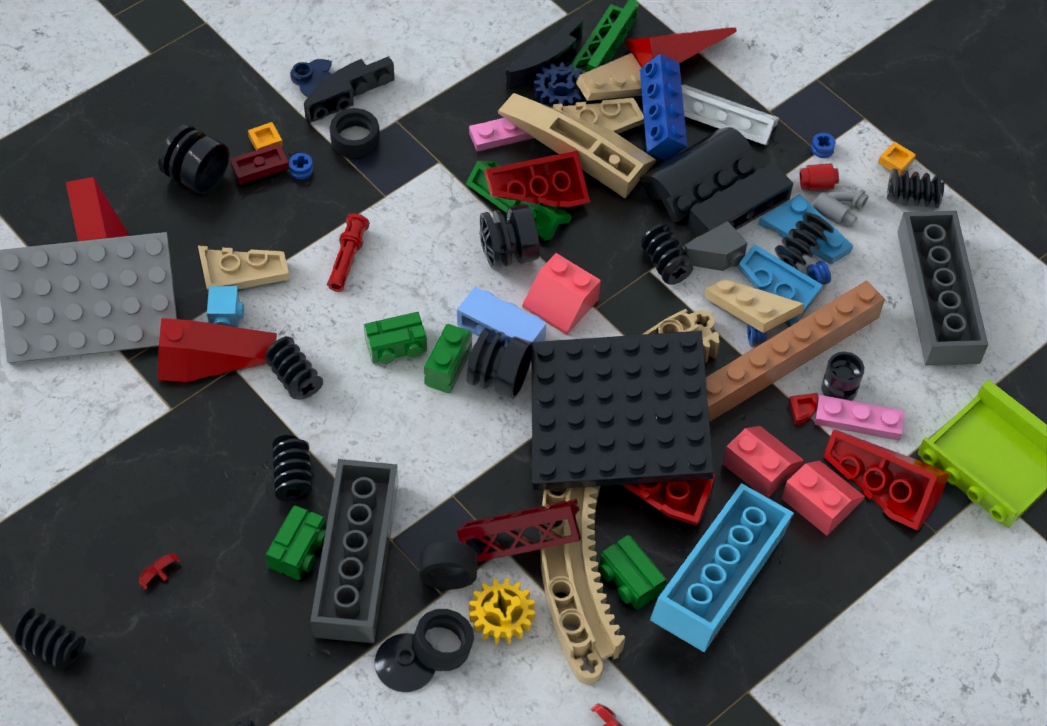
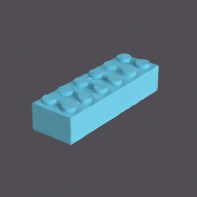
(721, 567)

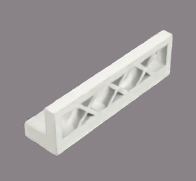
(726, 113)

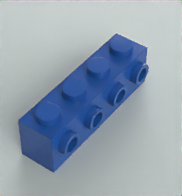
(663, 107)

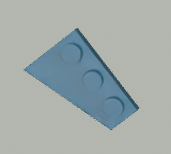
(788, 214)
(779, 278)

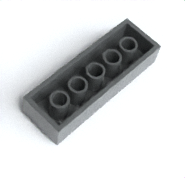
(942, 288)
(355, 551)

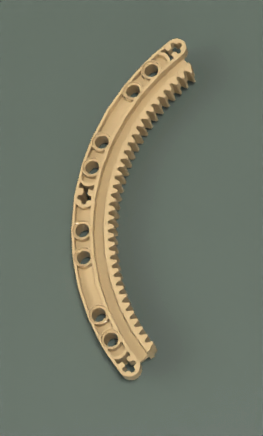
(573, 566)

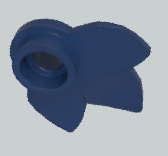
(310, 74)

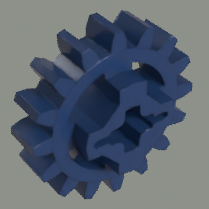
(561, 86)

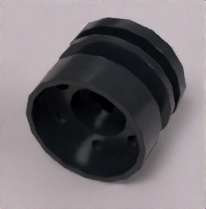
(193, 159)
(514, 235)
(494, 361)

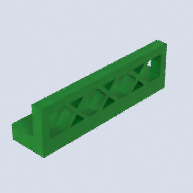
(609, 45)
(545, 217)

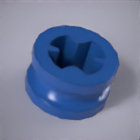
(823, 138)
(301, 173)
(819, 272)
(755, 335)

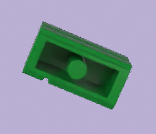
(395, 338)
(448, 358)
(296, 543)
(632, 572)

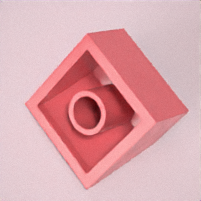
(562, 294)
(761, 460)
(821, 496)

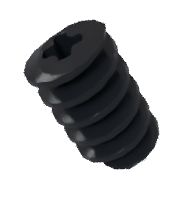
(915, 187)
(802, 238)
(666, 254)
(293, 368)
(291, 467)
(47, 640)

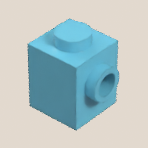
(224, 306)

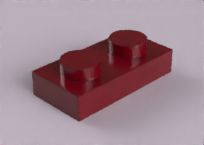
(259, 163)

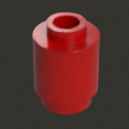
(818, 177)

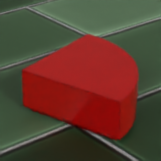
(803, 407)

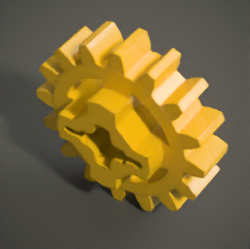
(491, 619)

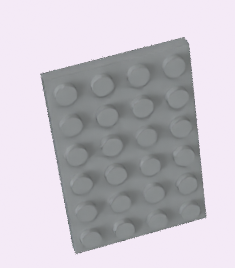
(85, 296)

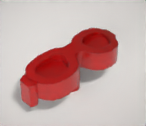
(155, 568)
(606, 714)

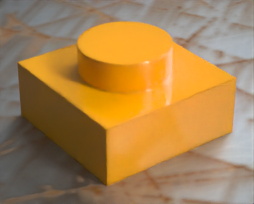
(264, 136)
(896, 157)

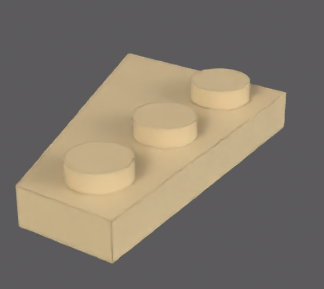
(612, 80)
(613, 114)
(242, 268)
(753, 305)

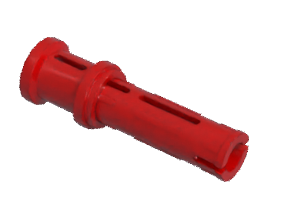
(350, 243)

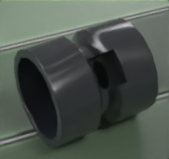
(843, 376)

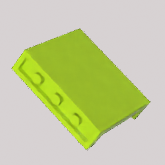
(993, 454)

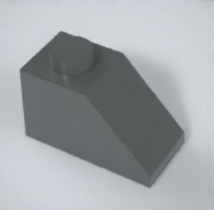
(717, 248)

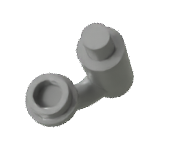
(831, 207)

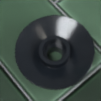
(399, 674)

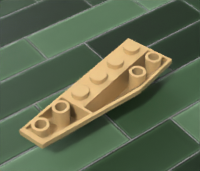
(600, 150)

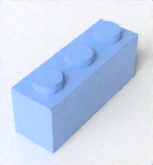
(485, 310)

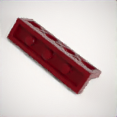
(521, 520)

